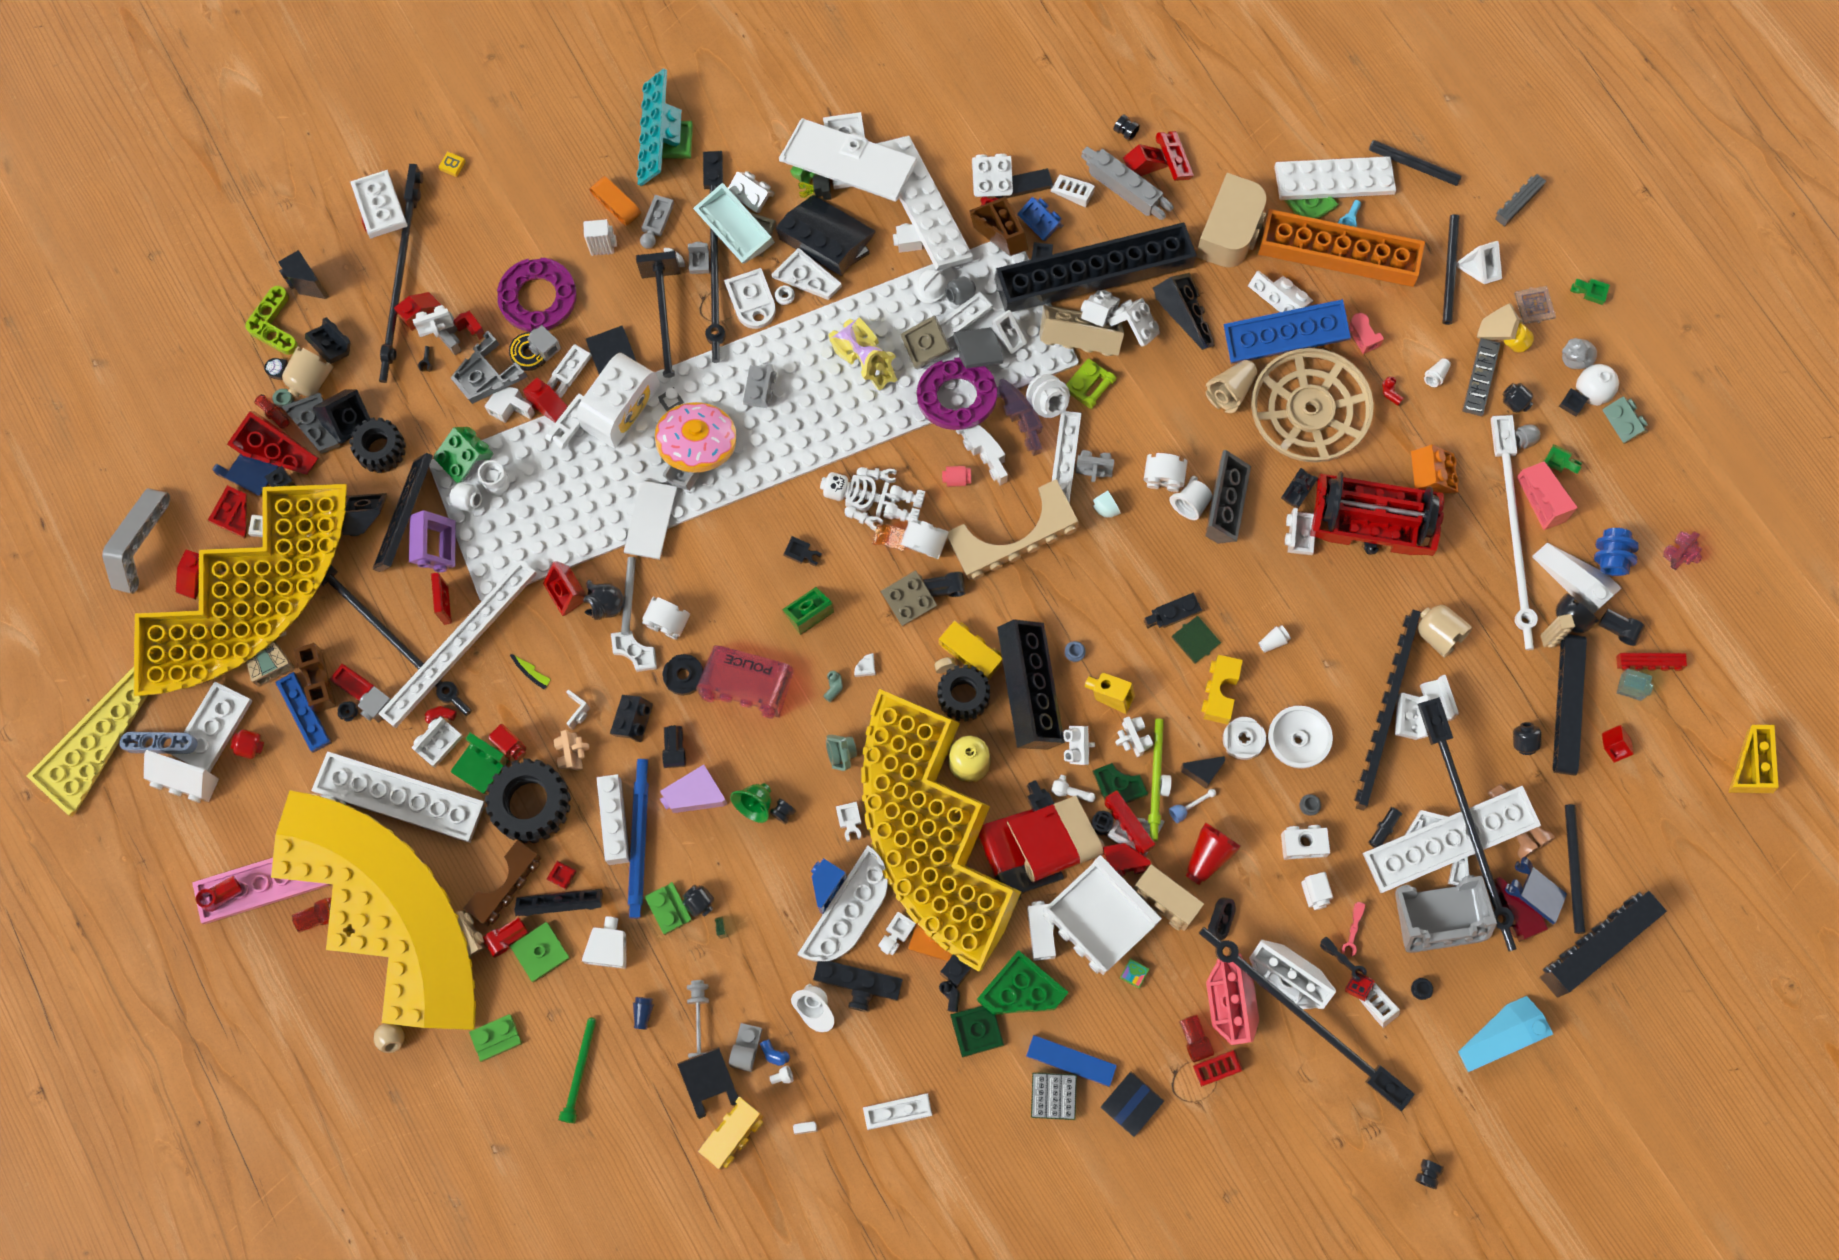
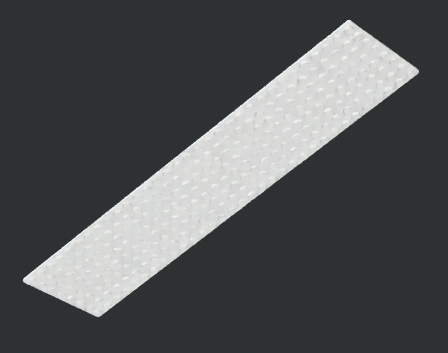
(821, 411)

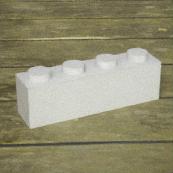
(613, 820)

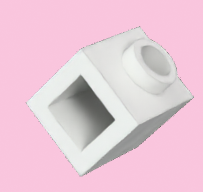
(907, 238)

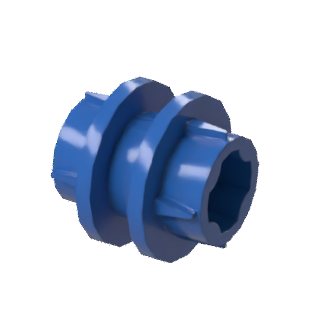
(1616, 551)

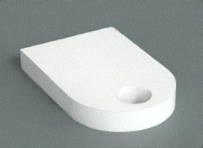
(751, 297)

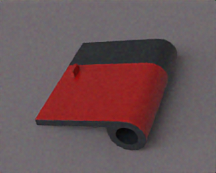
(1006, 857)

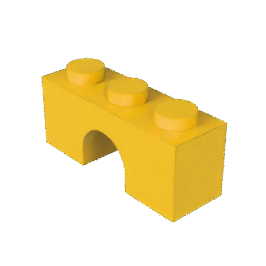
(1225, 671)

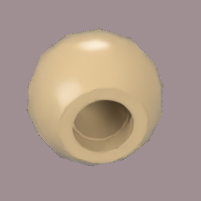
(389, 1038)

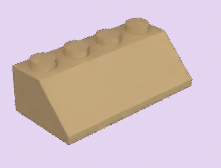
(1069, 330)

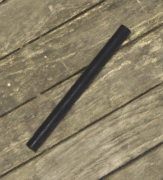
(1451, 269)
(1574, 868)

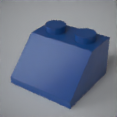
(826, 882)

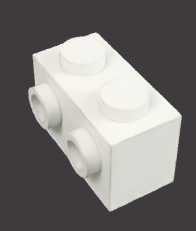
(1099, 307)

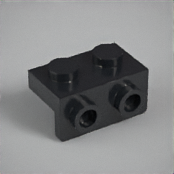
(329, 341)
(631, 717)

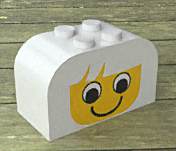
(616, 399)

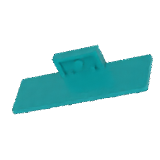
(658, 125)

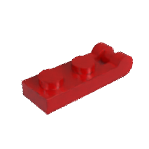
(1174, 155)

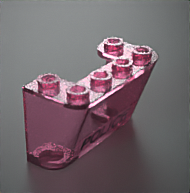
(745, 679)

